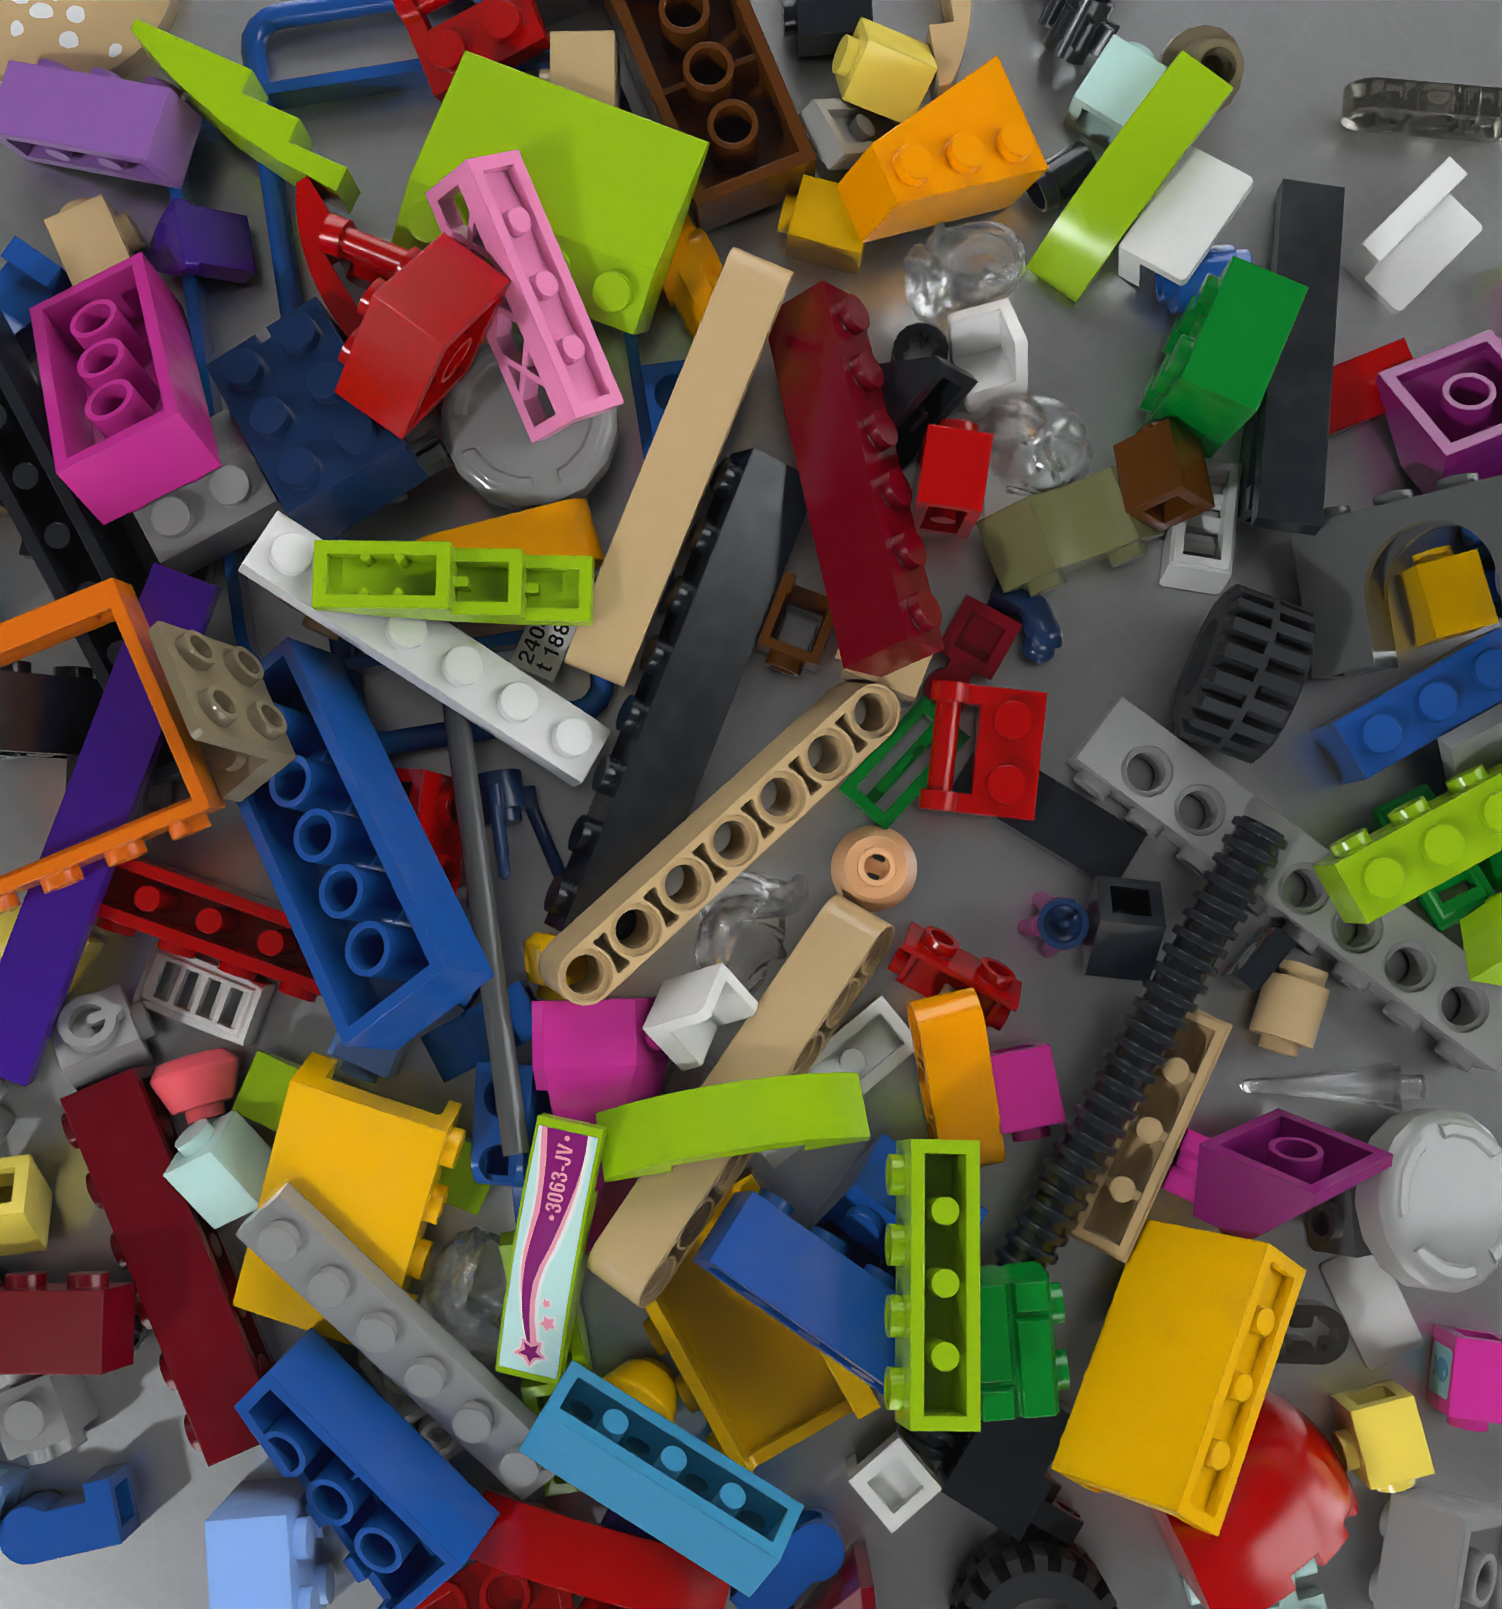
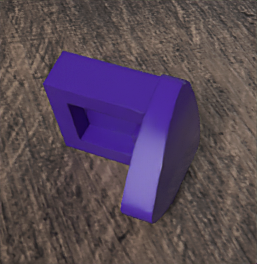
(202, 243)

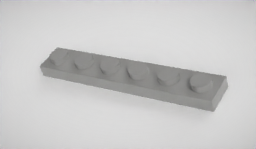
(396, 1335)

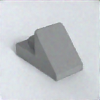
(841, 134)

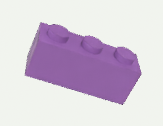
(98, 122)

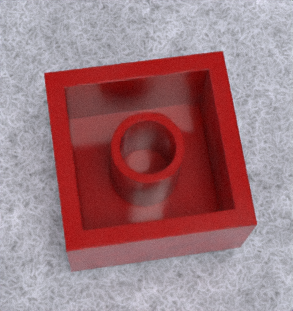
(419, 333)

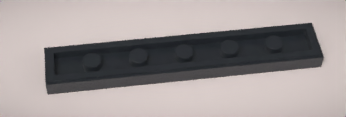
(1298, 397)

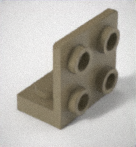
(224, 708)

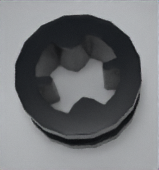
(924, 334)

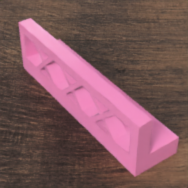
(542, 297)

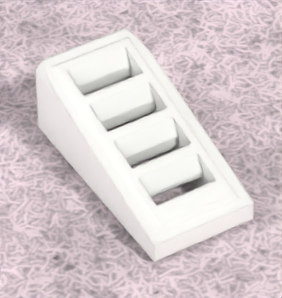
(1198, 563)
(250, 1011)

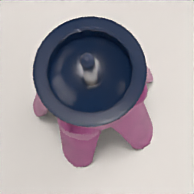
(1059, 923)

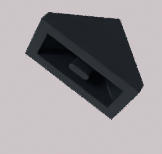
(919, 395)

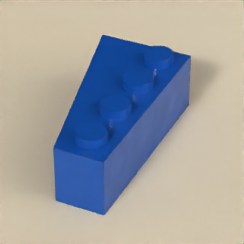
(366, 1473)

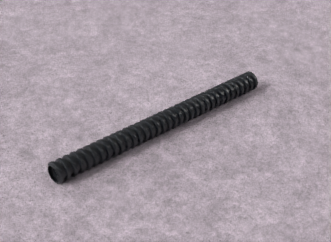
(1132, 1063)

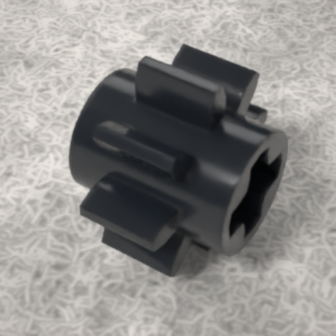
(1077, 28)

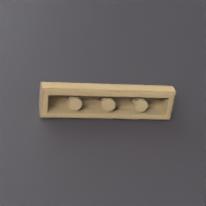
(1144, 1157)

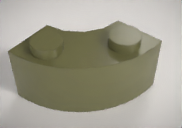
(1063, 532)

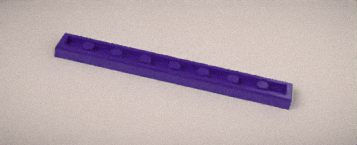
(99, 797)

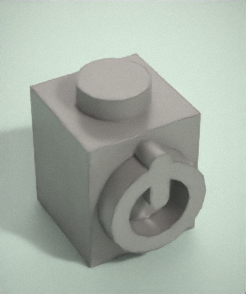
(101, 1036)
(44, 1415)

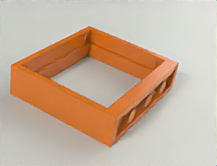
(65, 620)

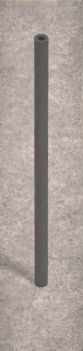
(486, 929)

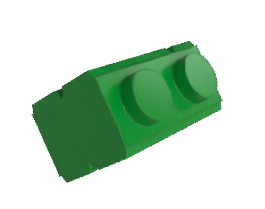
(1017, 1342)

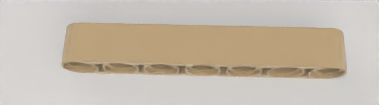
(679, 465)
(692, 844)
(784, 1037)

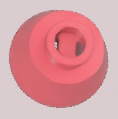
(197, 1084)

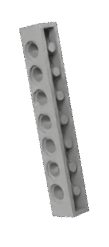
(1179, 771)

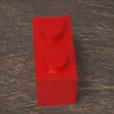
(951, 478)

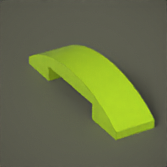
(1128, 175)
(732, 1121)

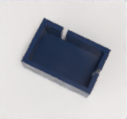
(313, 445)

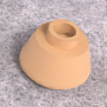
(855, 859)

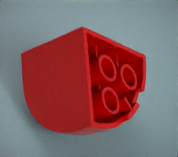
(1280, 1515)

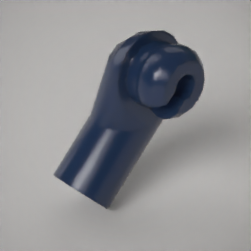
(1037, 621)

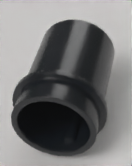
(1063, 178)

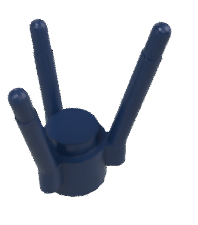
(502, 803)

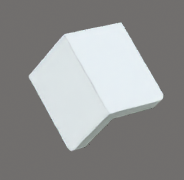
(992, 348)
(692, 1009)
(893, 1481)

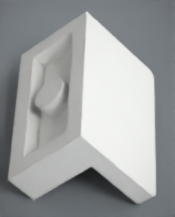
(1183, 219)
(1415, 241)

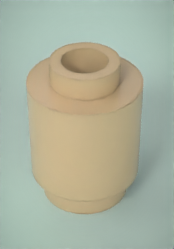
(1290, 1008)

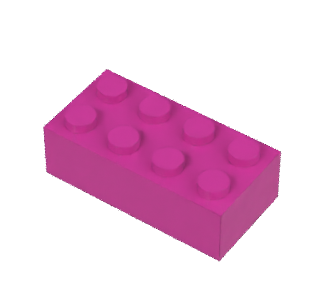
(122, 390)

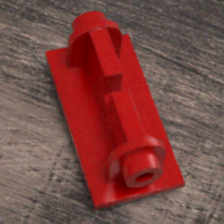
(934, 958)

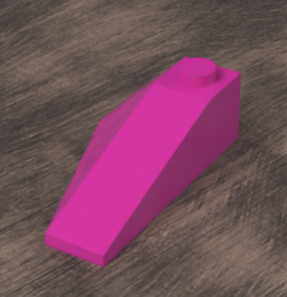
(596, 1062)

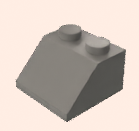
(214, 513)
(1439, 1552)

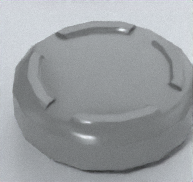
(497, 455)
(1439, 1205)

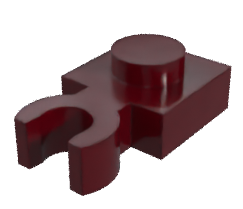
(974, 642)

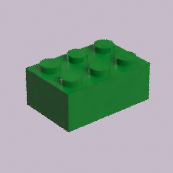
(1223, 352)

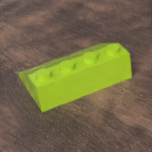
(602, 174)

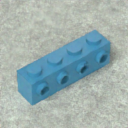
(662, 1479)

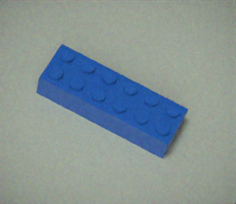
(357, 863)

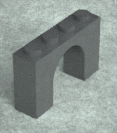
(1351, 560)

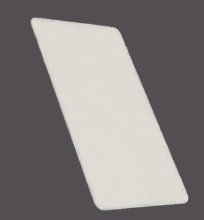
(1372, 1309)

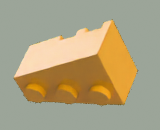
(946, 161)

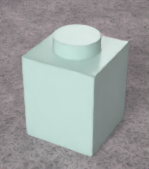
(1113, 90)
(220, 1168)

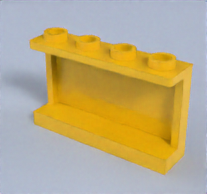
(367, 1170)
(743, 1367)
(1181, 1371)

